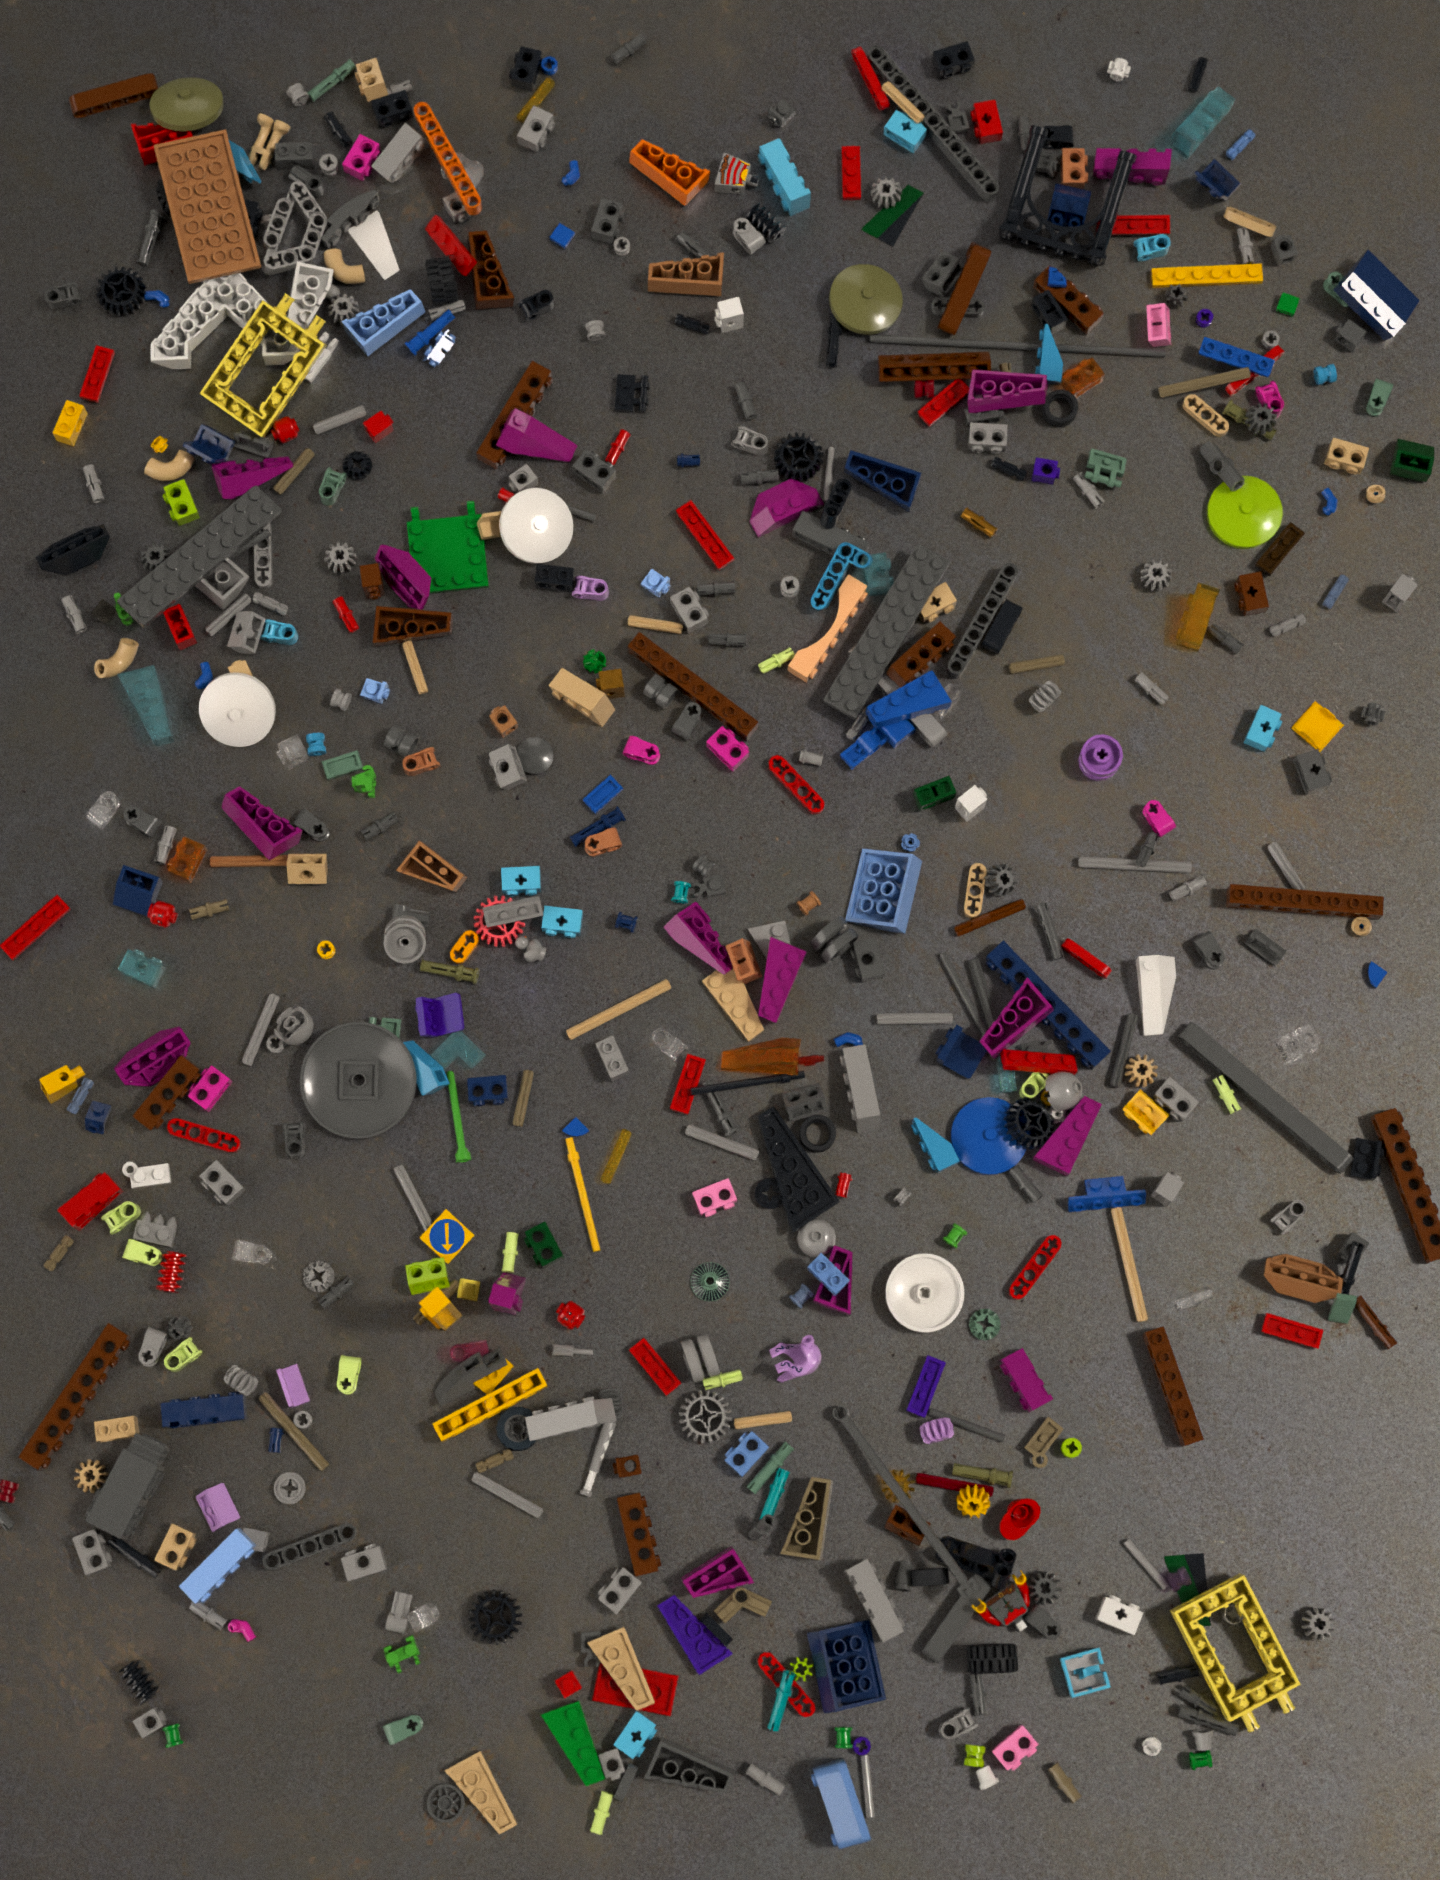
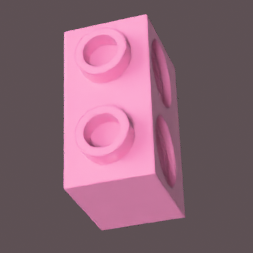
(1158, 325)
(712, 1192)
(1011, 1743)

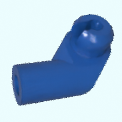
(573, 175)
(159, 296)
(1331, 502)
(206, 676)
(848, 1038)

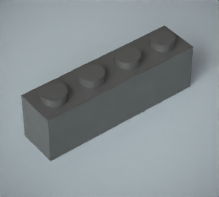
(812, 532)

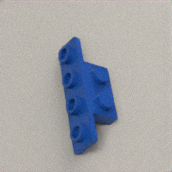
(1236, 357)
(1106, 1193)

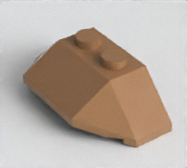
(1302, 1278)

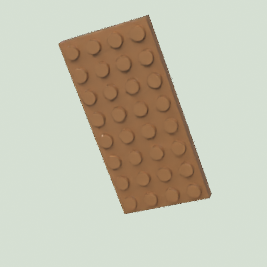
(207, 206)

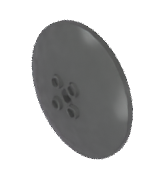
(330, 1073)

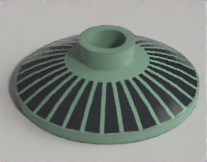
(714, 1291)

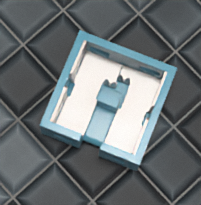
(1083, 1672)

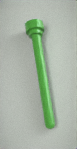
(462, 1154)

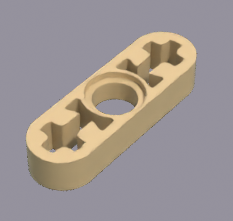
(1249, 221)
(1206, 423)
(971, 876)

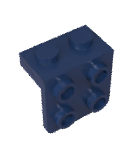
(1219, 180)
(210, 445)
(960, 1052)

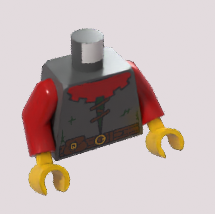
(1007, 1605)

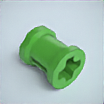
(955, 1235)

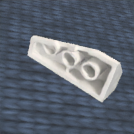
(1155, 983)

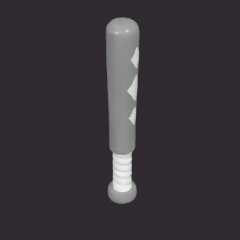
(600, 1450)

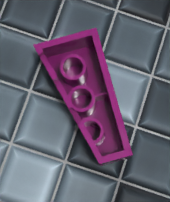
(1005, 390)
(260, 824)
(1016, 1019)
(1066, 1142)

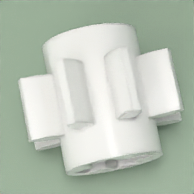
(1119, 69)

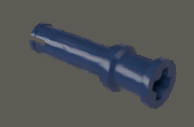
(605, 822)

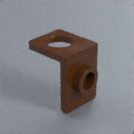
(619, 1466)

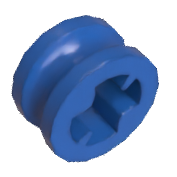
(545, 61)

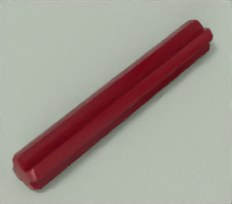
(947, 1483)

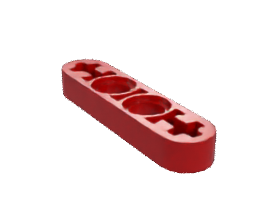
(870, 78)
(1233, 387)
(794, 786)
(204, 1134)
(1036, 1268)
(806, 1700)

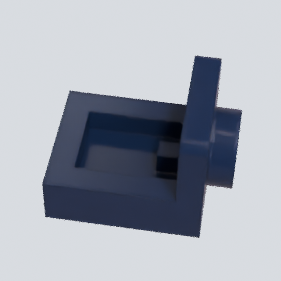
(97, 1117)

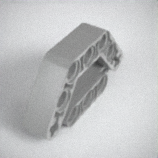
(281, 217)

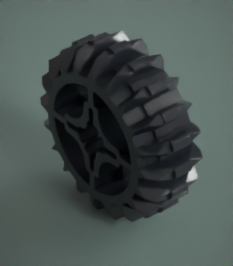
(110, 283)
(786, 447)
(1018, 1118)
(486, 1632)

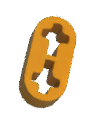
(467, 949)

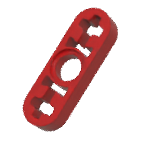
(1086, 958)

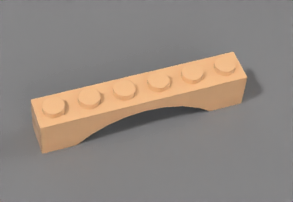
(807, 659)

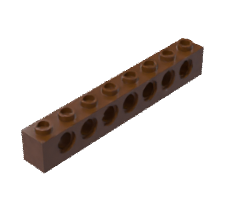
(693, 686)
(1304, 901)
(1394, 1159)
(53, 1418)

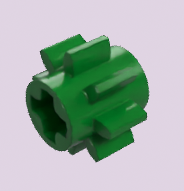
(594, 661)

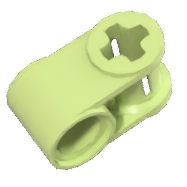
(1036, 1082)
(120, 1217)
(139, 1252)
(183, 1354)
(348, 1370)

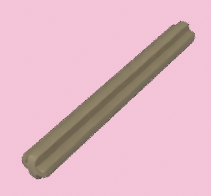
(1204, 382)
(293, 1431)

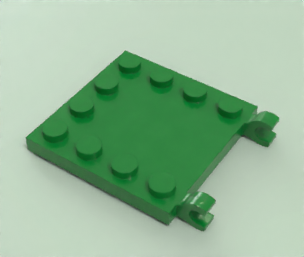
(449, 551)

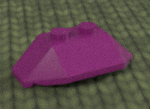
(783, 505)
(404, 576)
(153, 1058)

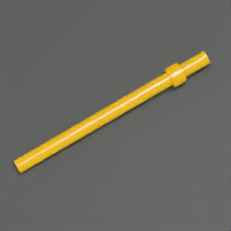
(573, 1157)

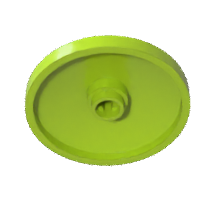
(1245, 516)

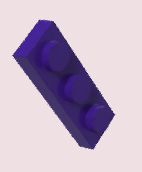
(926, 1386)

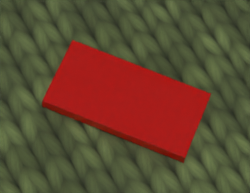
(660, 1684)

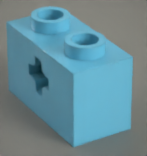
(905, 131)
(1255, 736)
(512, 876)
(572, 924)
(625, 1741)

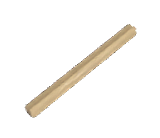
(618, 1009)
(1129, 1264)

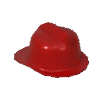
(1019, 1518)

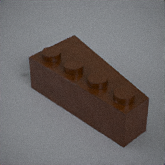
(488, 279)
(403, 625)

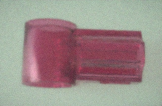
(469, 1350)

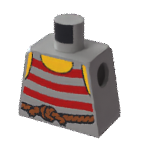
(734, 175)

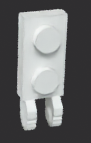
(323, 358)

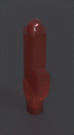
(811, 1060)

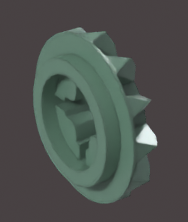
(976, 1328)

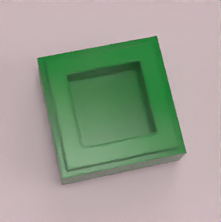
(1287, 304)

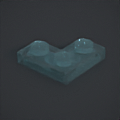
(458, 1045)

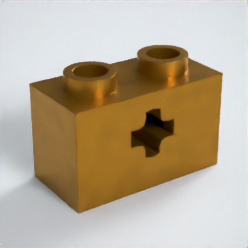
(611, 683)

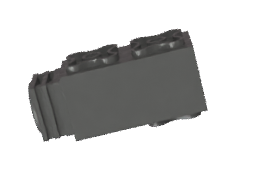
(129, 1486)

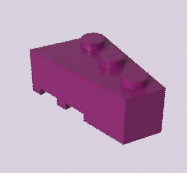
(1025, 1380)
(717, 1574)

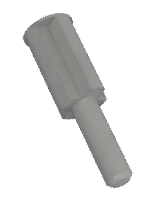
(568, 1350)

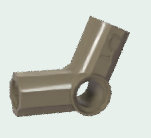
(731, 1606)

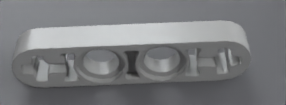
(267, 553)

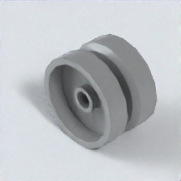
(403, 928)
(699, 1358)

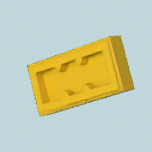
(492, 1380)

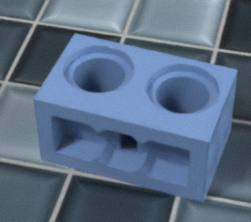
(828, 1274)
(749, 1456)

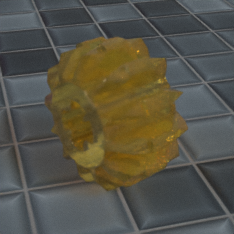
(905, 1484)

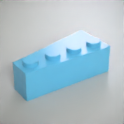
(784, 176)

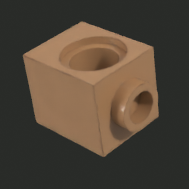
(506, 728)

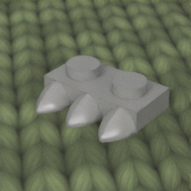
(156, 1231)

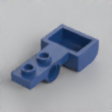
(874, 739)

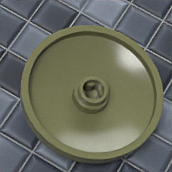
(186, 104)
(865, 299)

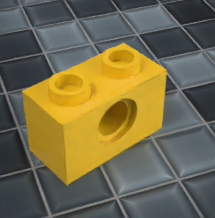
(70, 423)

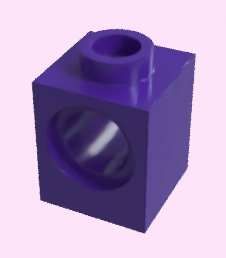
(1039, 476)

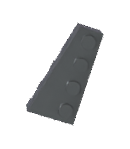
(685, 1767)

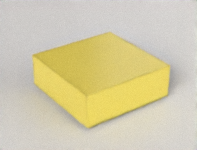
(468, 1289)

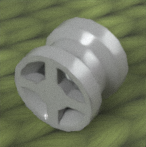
(297, 94)
(330, 169)
(595, 330)
(791, 590)
(340, 699)

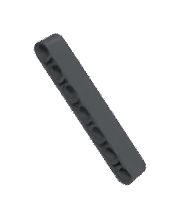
(983, 612)

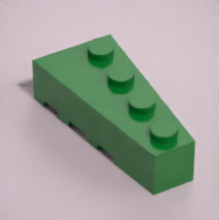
(575, 1739)

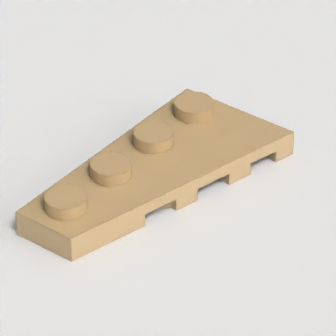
(735, 1002)
(620, 1660)
(481, 1788)

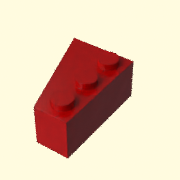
(150, 135)
(90, 1201)

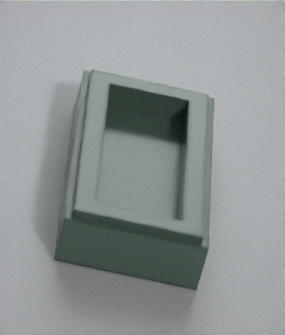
(342, 765)
(1342, 1308)

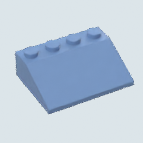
(884, 890)

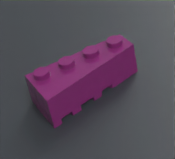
(1148, 168)
(780, 974)
(507, 1293)

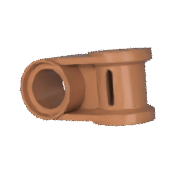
(421, 761)
(605, 842)

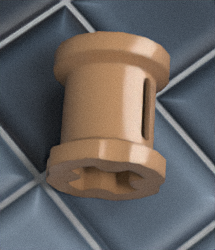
(808, 903)

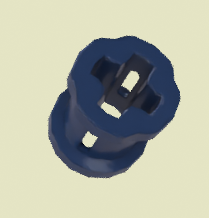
(626, 922)

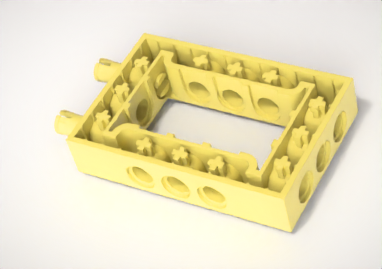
(262, 320)
(1280, 1673)

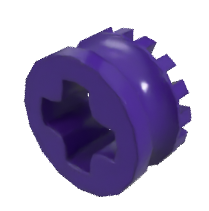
(1204, 323)
(864, 1751)

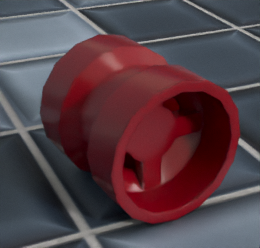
(928, 389)
(7, 1490)

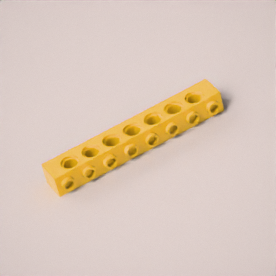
(439, 1310)

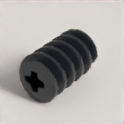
(764, 224)
(138, 1681)

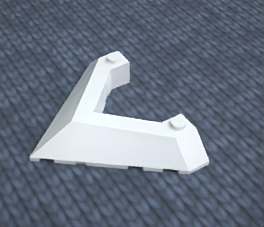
(204, 311)

